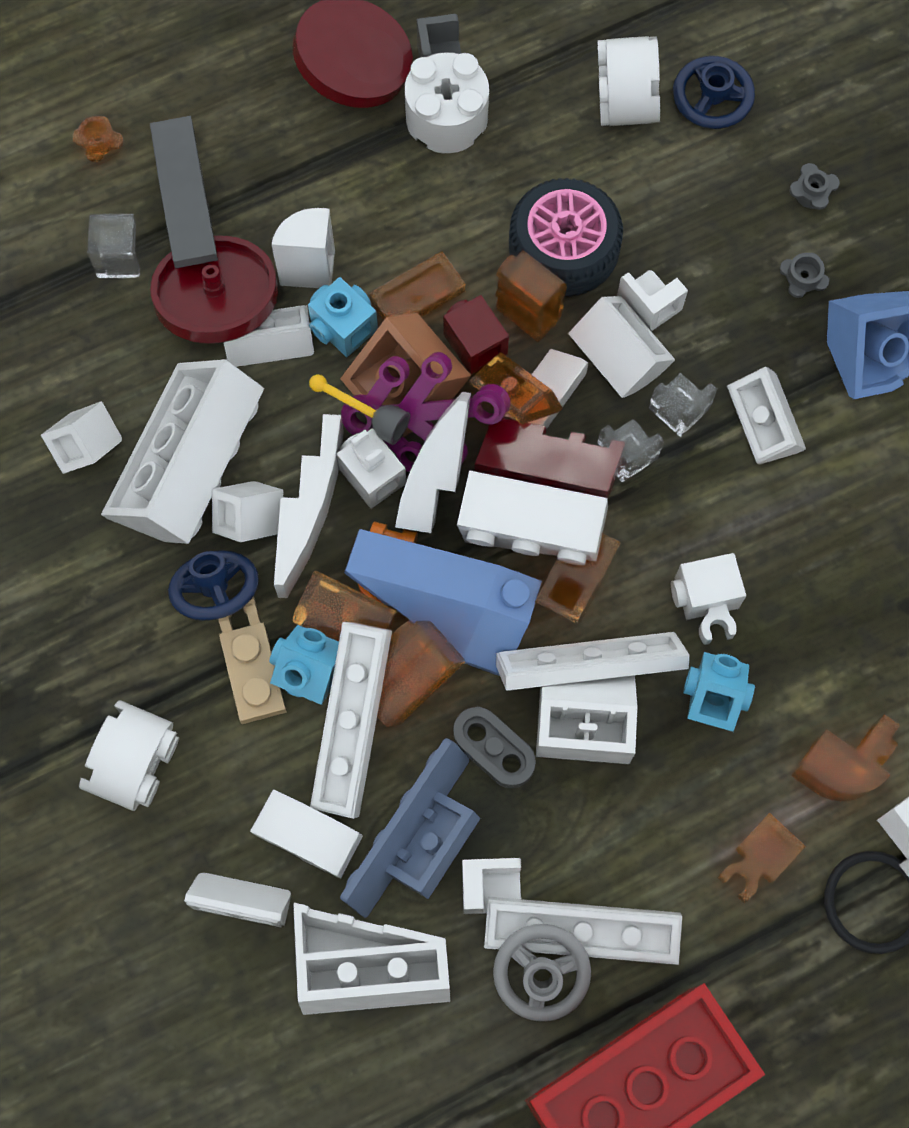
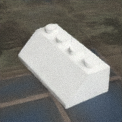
(184, 450)

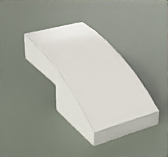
(306, 833)

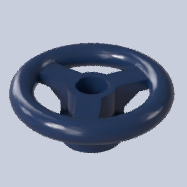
(717, 84)
(209, 575)

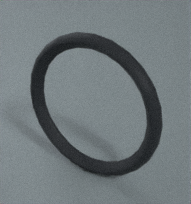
(830, 909)

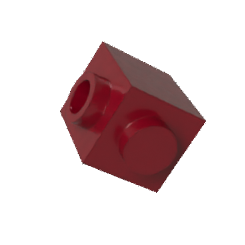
(474, 333)

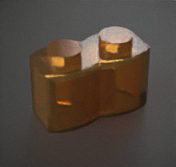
(529, 295)

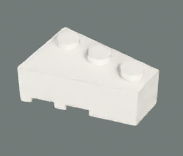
(532, 518)
(364, 964)

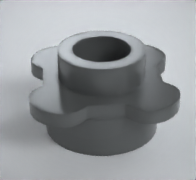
(813, 197)
(807, 263)

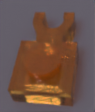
(765, 853)

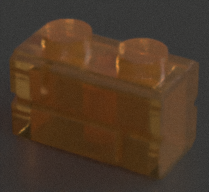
(415, 670)

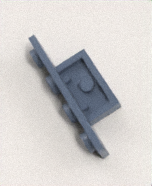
(419, 837)

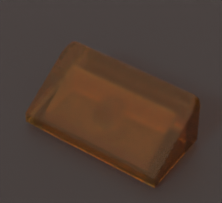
(528, 396)
(331, 603)

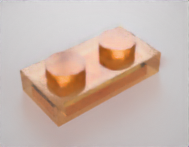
(419, 289)

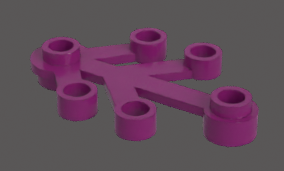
(422, 412)

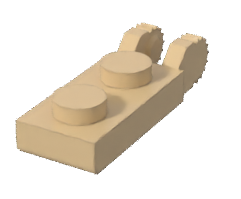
(248, 666)

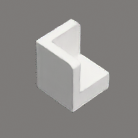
(652, 298)
(82, 437)
(246, 511)
(489, 879)

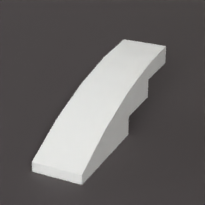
(304, 517)

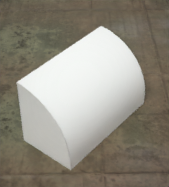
(305, 249)
(621, 345)

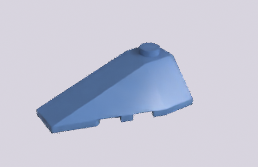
(870, 341)
(469, 600)

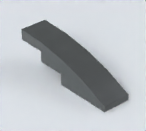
(183, 192)

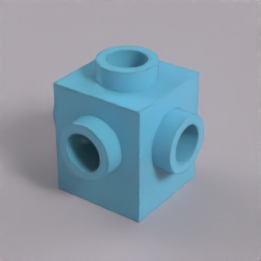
(342, 316)
(304, 663)
(718, 690)

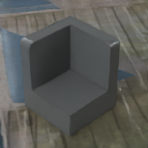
(438, 35)

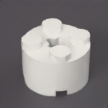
(629, 81)
(446, 101)
(128, 756)

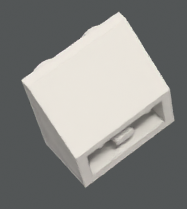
(588, 720)

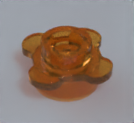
(94, 128)

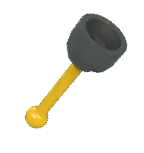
(387, 421)

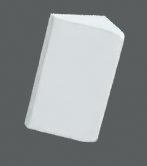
(278, 338)
(562, 375)
(766, 416)
(239, 899)

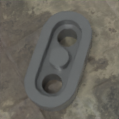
(495, 747)

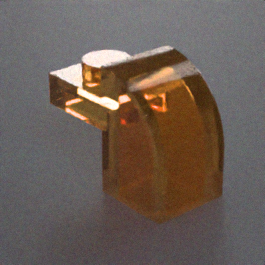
(573, 587)
(848, 773)

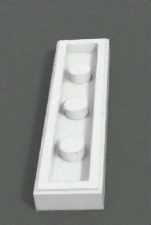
(591, 660)
(350, 719)
(600, 929)

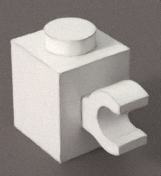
(371, 467)
(710, 590)

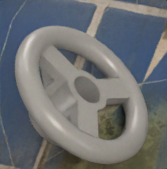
(542, 990)

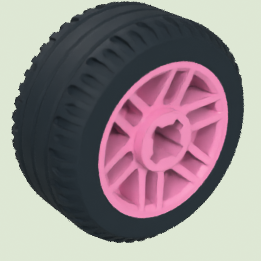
(569, 231)

